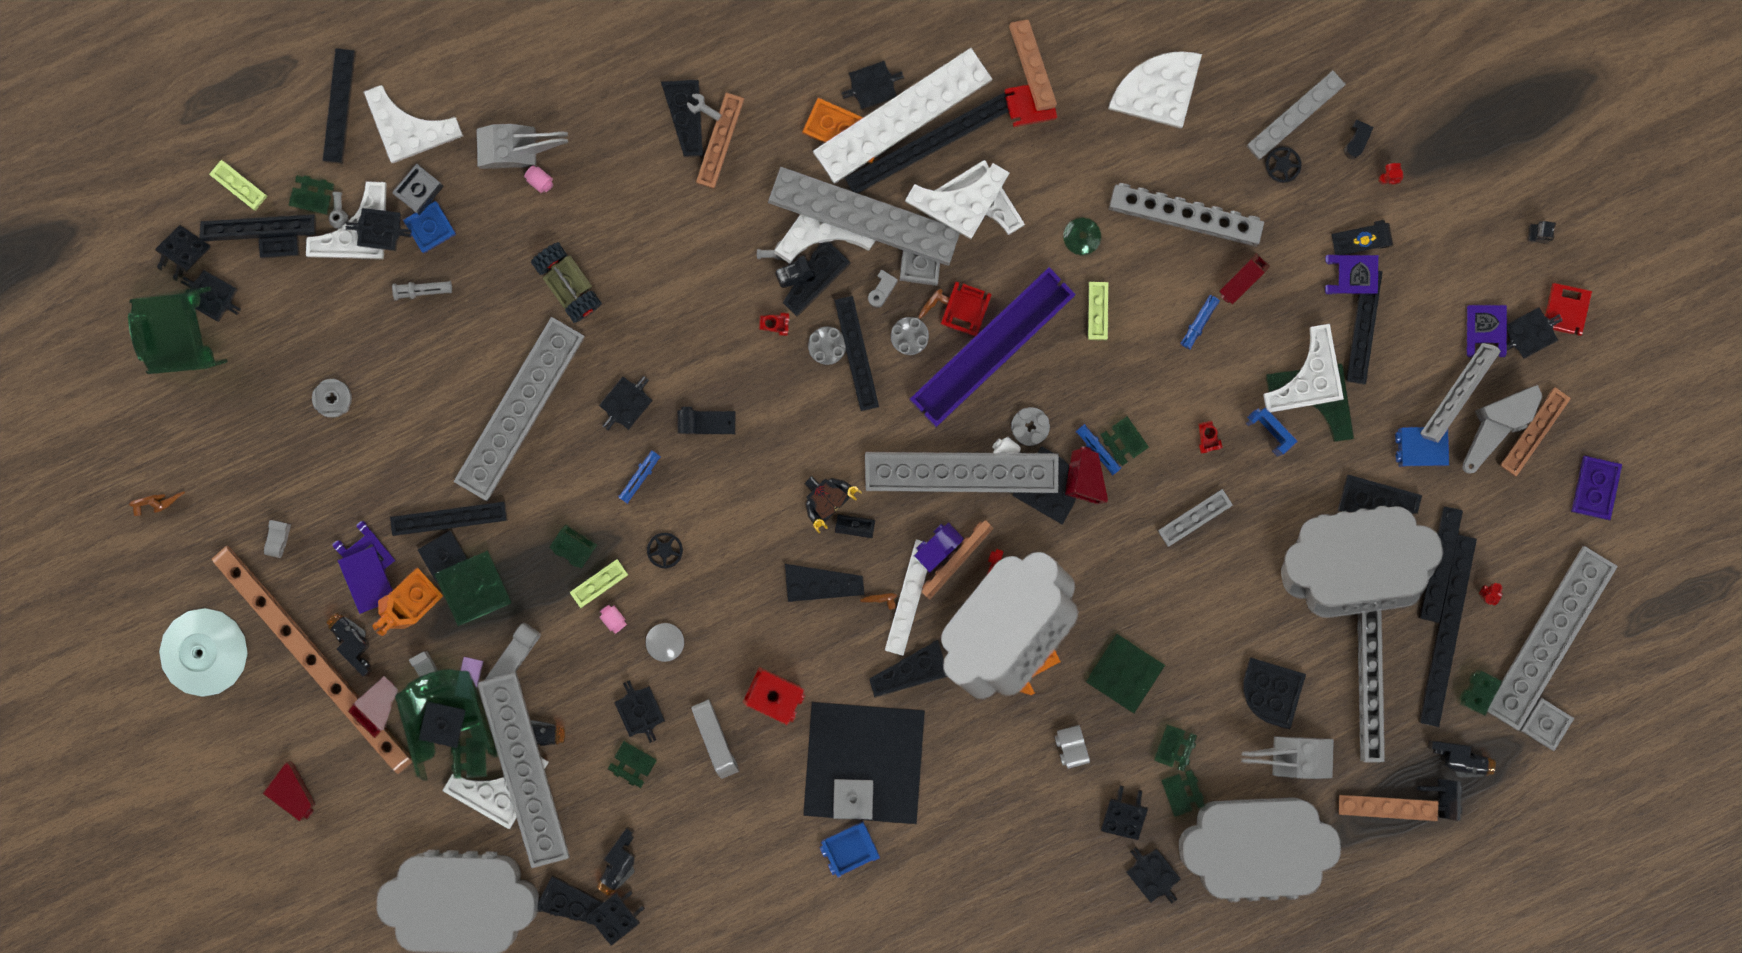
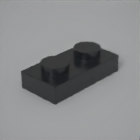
(279, 247)
(855, 526)

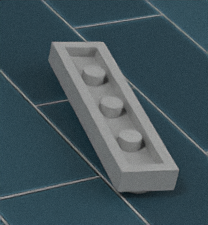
(1195, 518)

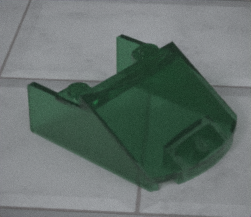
(168, 332)
(447, 688)

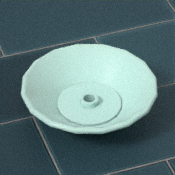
(222, 650)

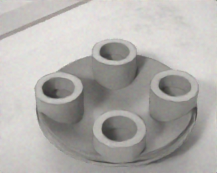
(909, 335)
(826, 345)
(664, 642)

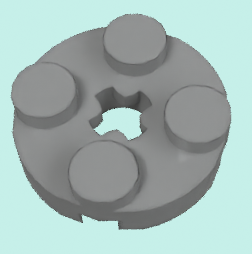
(324, 390)
(1035, 436)

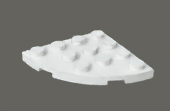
(1159, 88)

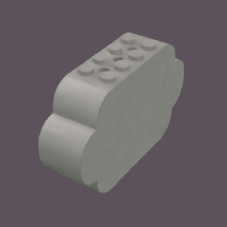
(1361, 561)
(1009, 625)
(1259, 848)
(458, 902)

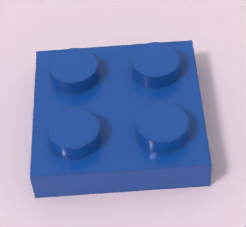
(430, 227)

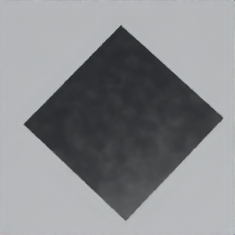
(865, 745)

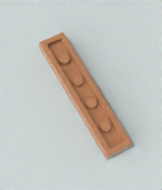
(1033, 65)
(720, 141)
(1535, 432)
(956, 559)
(1388, 807)

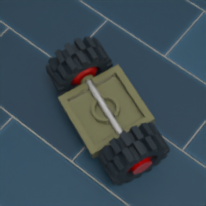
(566, 282)

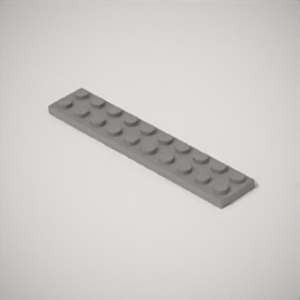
(864, 216)
(519, 409)
(961, 472)
(1551, 637)
(523, 770)

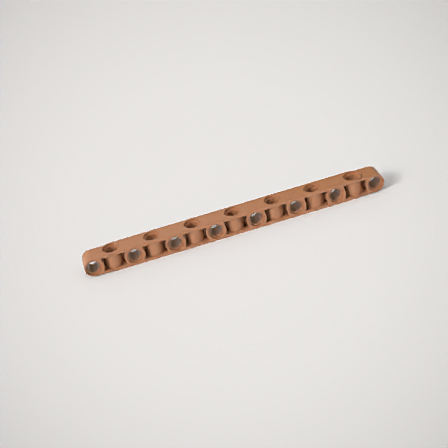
(302, 648)

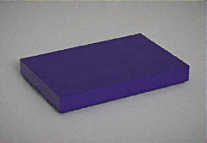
(1596, 488)
(365, 578)

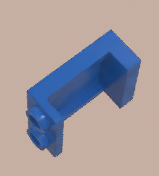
(1275, 428)
(1418, 451)
(849, 849)

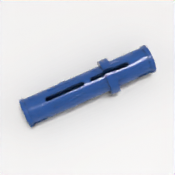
(1203, 316)
(1093, 443)
(653, 458)

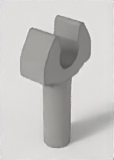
(702, 107)

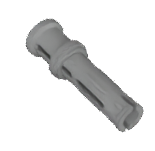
(412, 290)

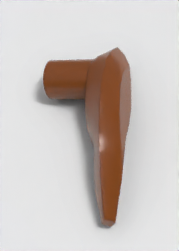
(937, 296)
(136, 504)
(162, 505)
(889, 597)

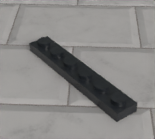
(339, 106)
(257, 228)
(1363, 336)
(856, 353)
(448, 518)
(1437, 584)

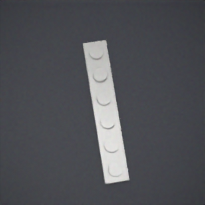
(906, 605)

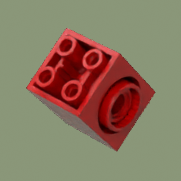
(783, 704)

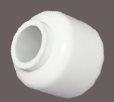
(1006, 446)

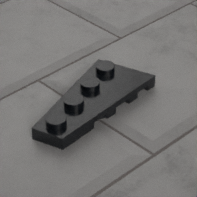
(686, 123)
(827, 266)
(1368, 495)
(814, 583)
(912, 671)
(567, 901)

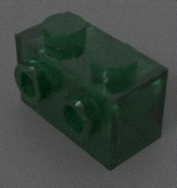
(573, 546)
(1481, 693)

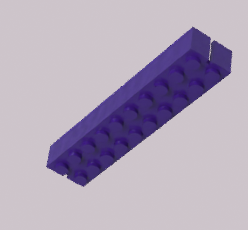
(992, 347)

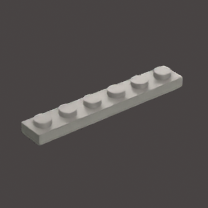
(1296, 115)
(1460, 392)

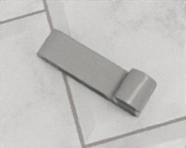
(516, 652)
(714, 739)

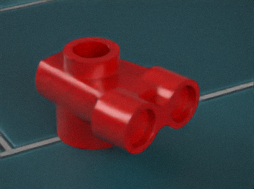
(1393, 174)
(779, 323)
(1210, 441)
(1491, 594)

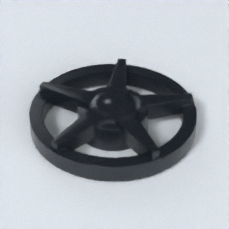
(1283, 164)
(664, 550)

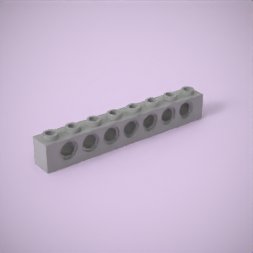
(1250, 237)
(1370, 686)

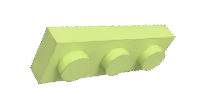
(238, 185)
(1098, 311)
(599, 583)

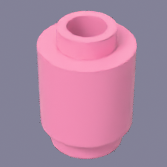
(538, 179)
(612, 618)

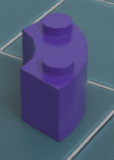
(938, 547)

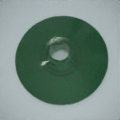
(1078, 245)

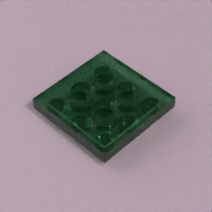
(473, 588)
(1125, 673)

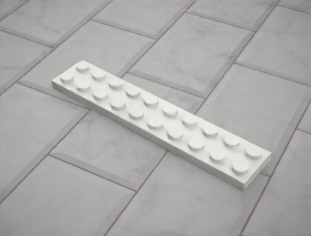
(902, 115)

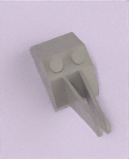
(513, 145)
(1498, 420)
(1298, 757)

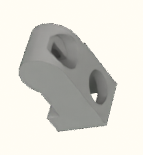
(880, 294)
(276, 538)
(423, 663)

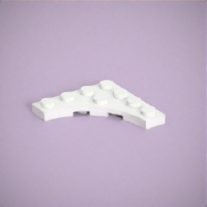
(405, 134)
(964, 207)
(1001, 209)
(811, 231)
(344, 242)
(1317, 380)
(486, 797)

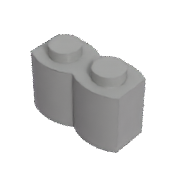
(1072, 746)

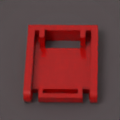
(1022, 106)
(966, 306)
(1571, 310)

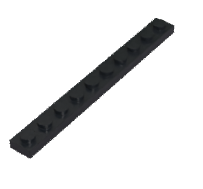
(928, 144)
(1447, 632)

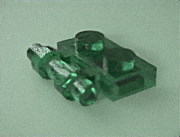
(310, 200)
(1129, 437)
(1169, 747)
(634, 758)
(475, 759)
(1176, 793)

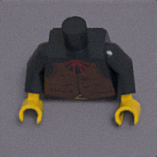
(827, 499)

